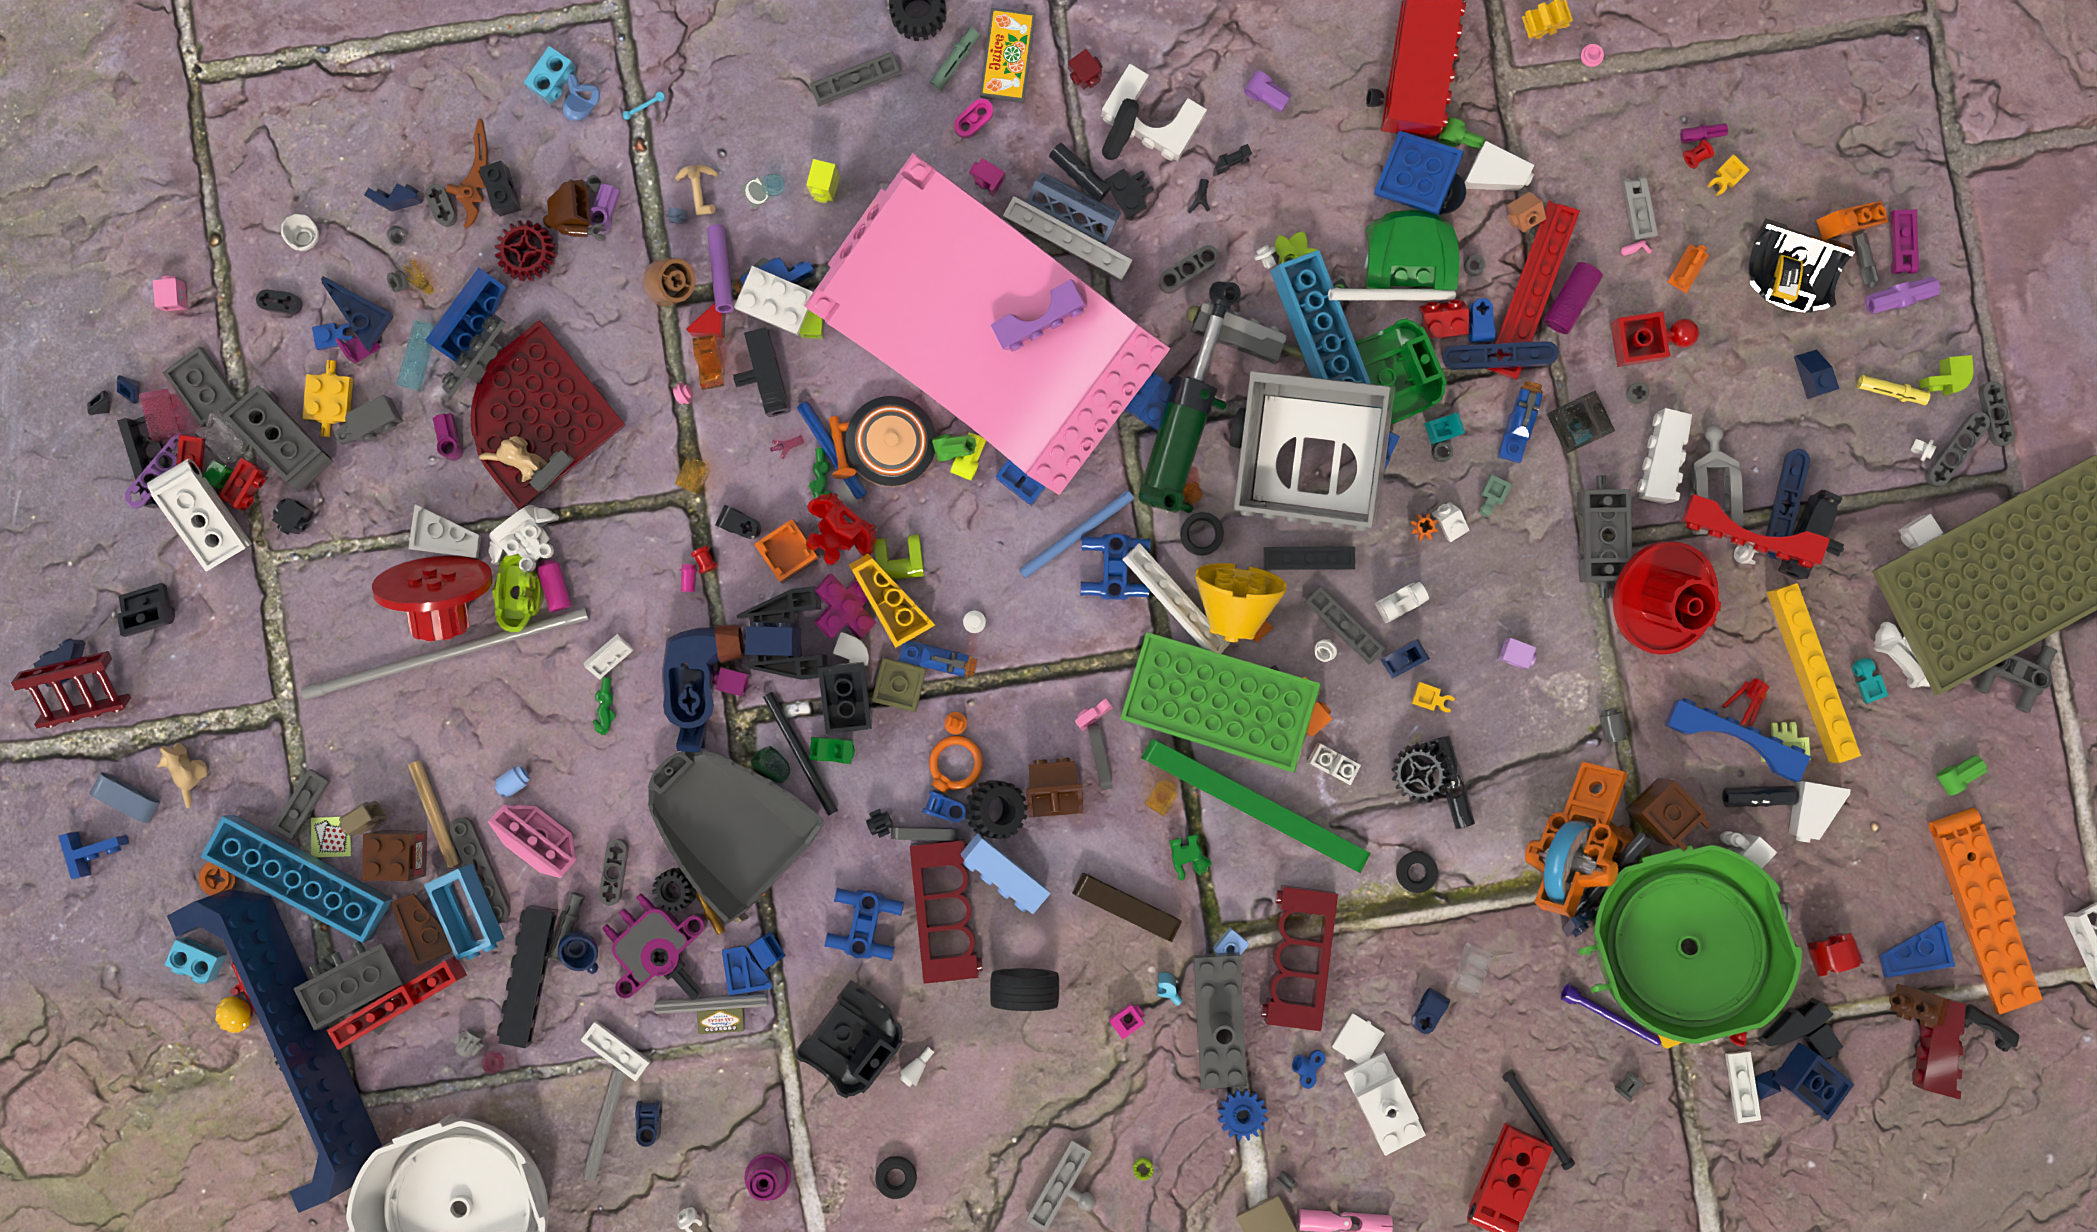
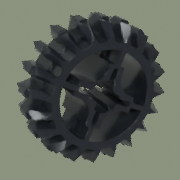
(1426, 780)

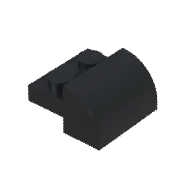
(144, 610)

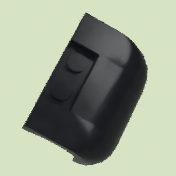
(853, 1041)

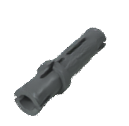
(568, 920)

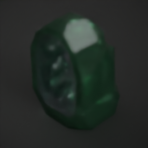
(771, 764)

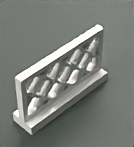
(2085, 937)

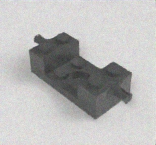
(1602, 511)

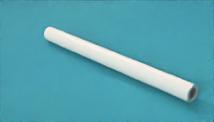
(1392, 294)

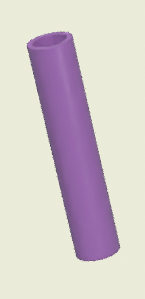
(720, 268)

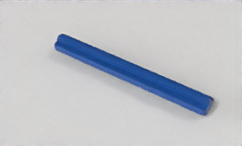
(828, 445)

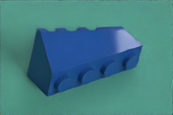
(466, 315)

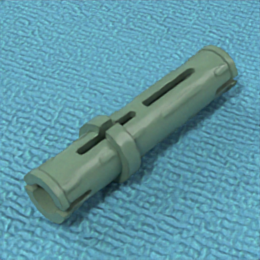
(960, 51)

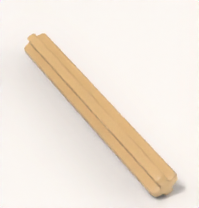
(434, 814)

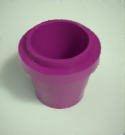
(774, 1170)

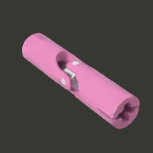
(1327, 1221)

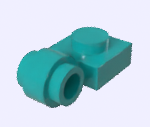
(1872, 686)

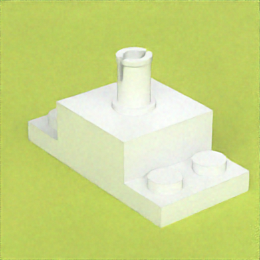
(1384, 1103)

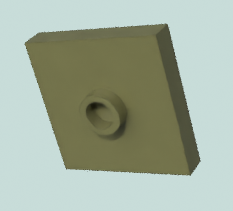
(899, 684)

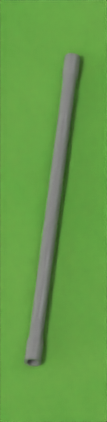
(322, 688)

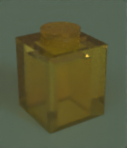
(693, 476)

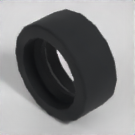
(1219, 533)

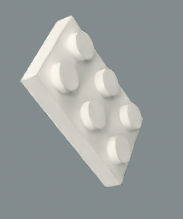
(774, 300)

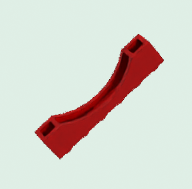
(1707, 515)

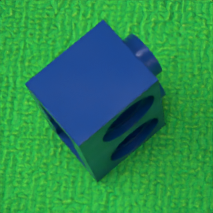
(1020, 483)

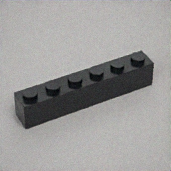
(527, 977)

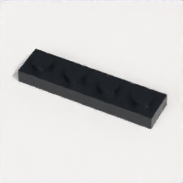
(1309, 558)

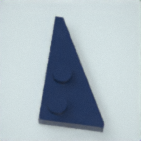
(363, 316)
(1579, 923)

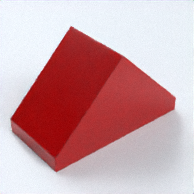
(709, 323)

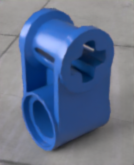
(1481, 324)
(943, 806)

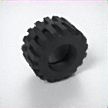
(918, 26)
(1012, 809)

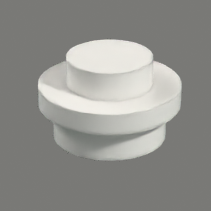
(974, 621)

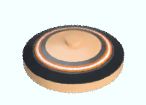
(890, 441)

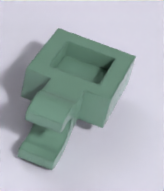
(1494, 492)

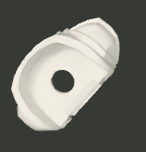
(523, 536)
(1896, 646)

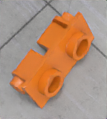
(1688, 267)

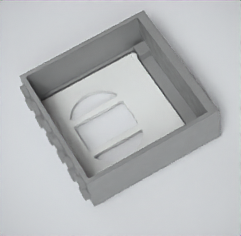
(1301, 418)

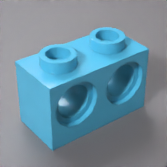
(545, 72)
(196, 954)

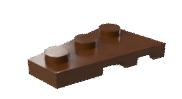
(420, 930)

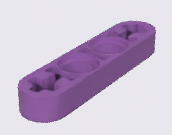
(153, 468)

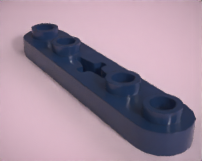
(1476, 356)
(1791, 481)

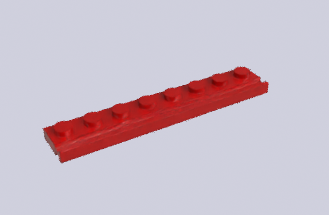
(1536, 280)

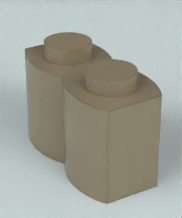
(362, 818)

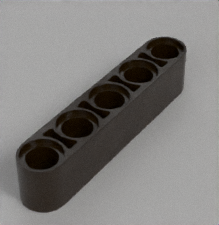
(1127, 907)

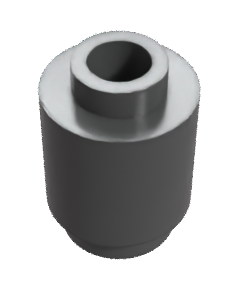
(1613, 725)

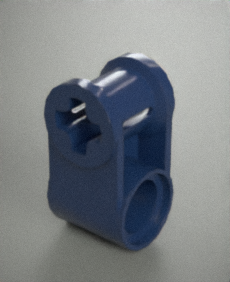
(1431, 1008)
(648, 1117)

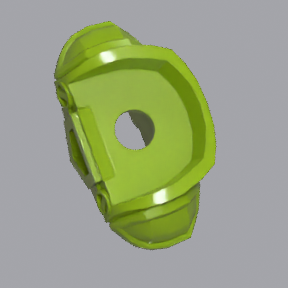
(510, 612)

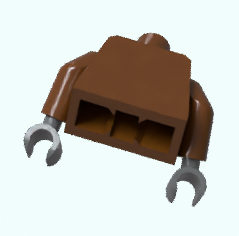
(570, 209)

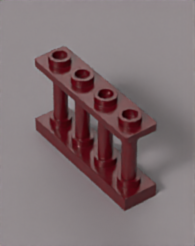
(72, 669)

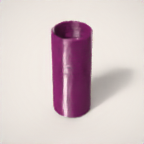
(1573, 295)

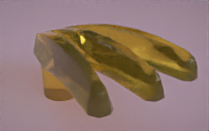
(419, 281)

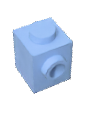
(1230, 943)

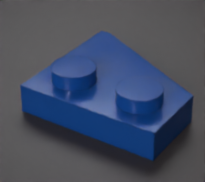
(743, 971)

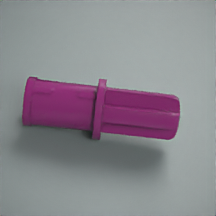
(1703, 132)

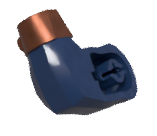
(689, 671)

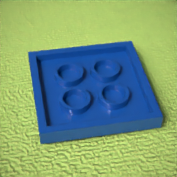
(1418, 173)

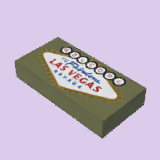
(720, 1021)

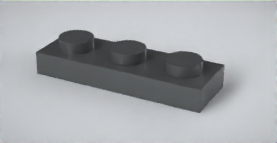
(301, 804)

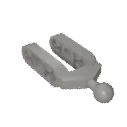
(1732, 477)

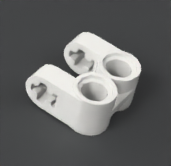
(1402, 601)

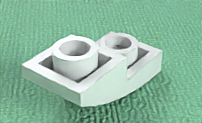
(1333, 763)

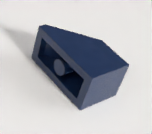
(1816, 374)

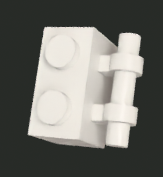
(1749, 846)

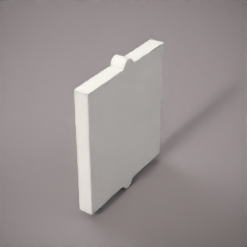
(1358, 1039)

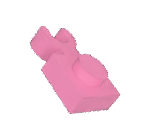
(1089, 717)

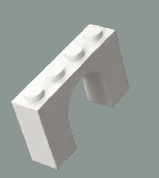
(1169, 139)

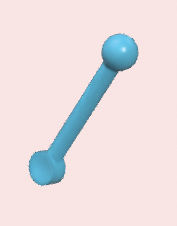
(658, 97)

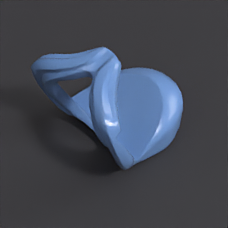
(575, 106)

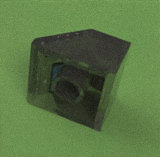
(1580, 422)

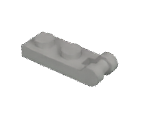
(1639, 208)

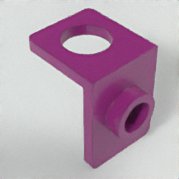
(355, 350)

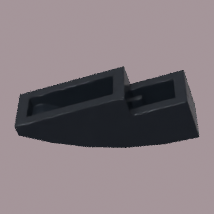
(1795, 1023)

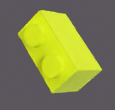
(823, 181)

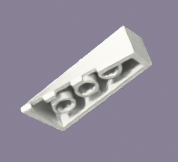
(1665, 457)

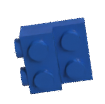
(1150, 401)

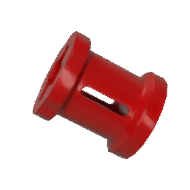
(1698, 154)
(704, 559)

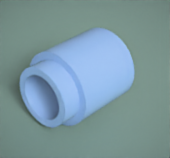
(512, 781)

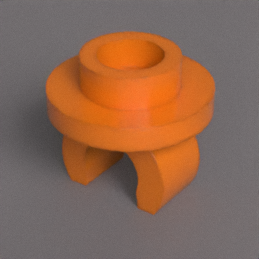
(955, 723)

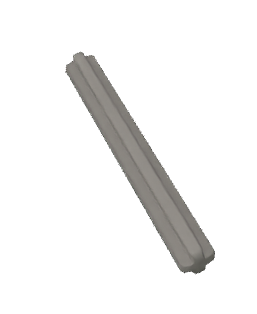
(711, 1003)
(604, 1125)

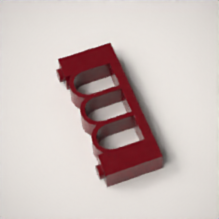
(944, 967)
(1292, 1013)

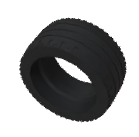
(1024, 989)

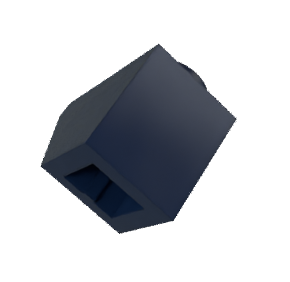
(67, 650)

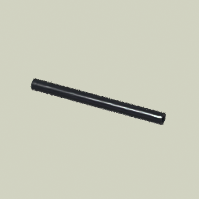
(800, 753)

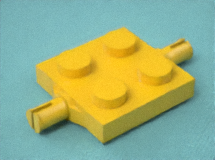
(327, 398)

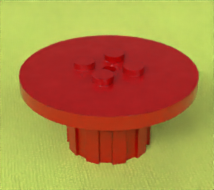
(433, 593)
(1666, 597)

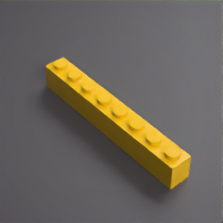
(1813, 673)

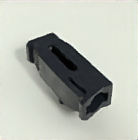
(764, 372)
(1816, 518)

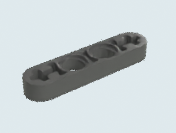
(1957, 449)

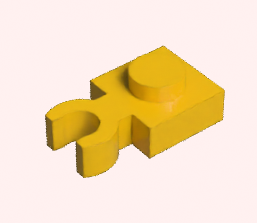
(1729, 174)
(1428, 697)

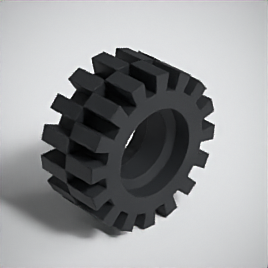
(666, 898)

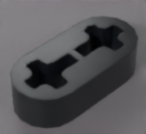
(279, 307)

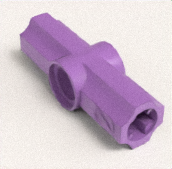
(1902, 295)

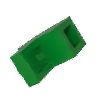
(832, 750)

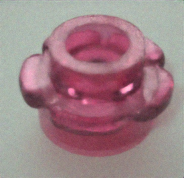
(488, 1066)

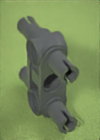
(2021, 673)

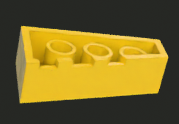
(893, 607)

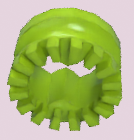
(1137, 1172)

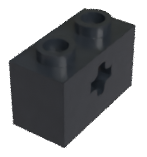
(500, 188)

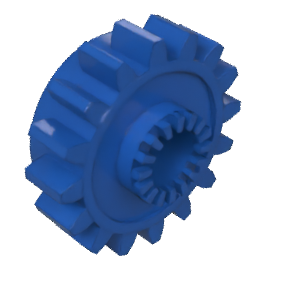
(1248, 1125)

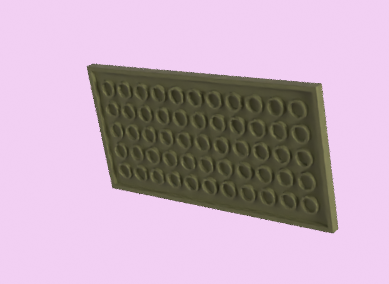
(1999, 579)

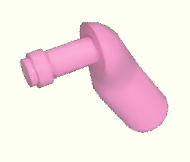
(1635, 247)

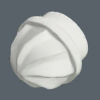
(1325, 650)

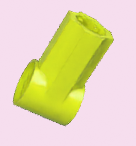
(967, 465)

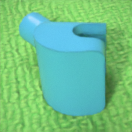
(1167, 988)

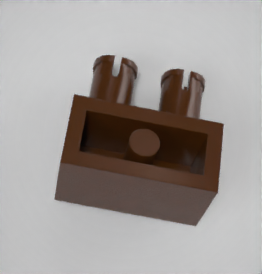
(1919, 1004)

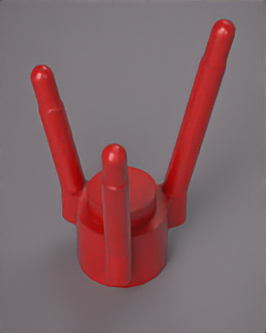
(1756, 692)

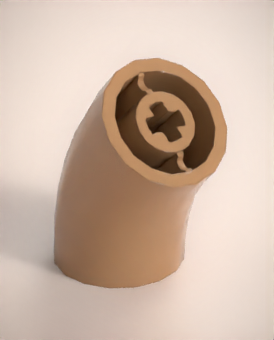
(668, 281)

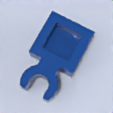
(326, 334)

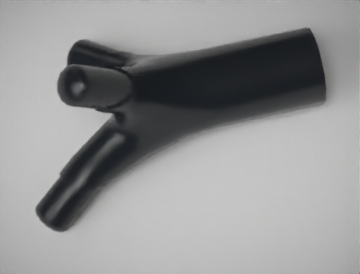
(1201, 197)

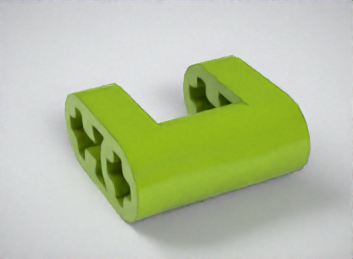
(905, 567)

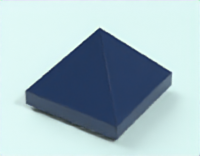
(128, 388)
(1765, 1085)

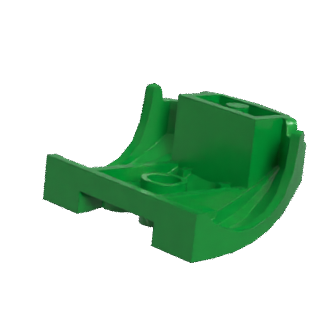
(1412, 251)

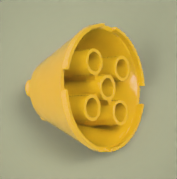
(1237, 598)

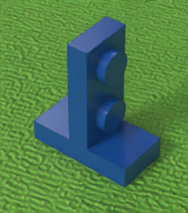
(77, 855)

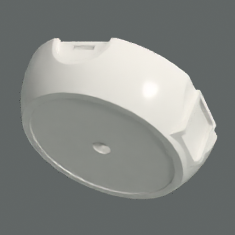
(424, 1171)

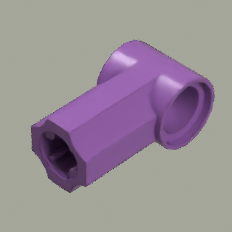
(1262, 89)
(605, 205)

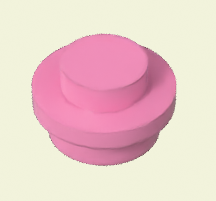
(1592, 55)
(683, 393)

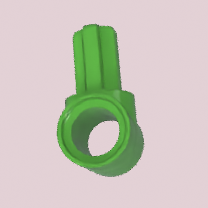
(1456, 133)

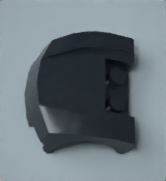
(1821, 265)

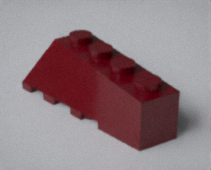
(1939, 1054)

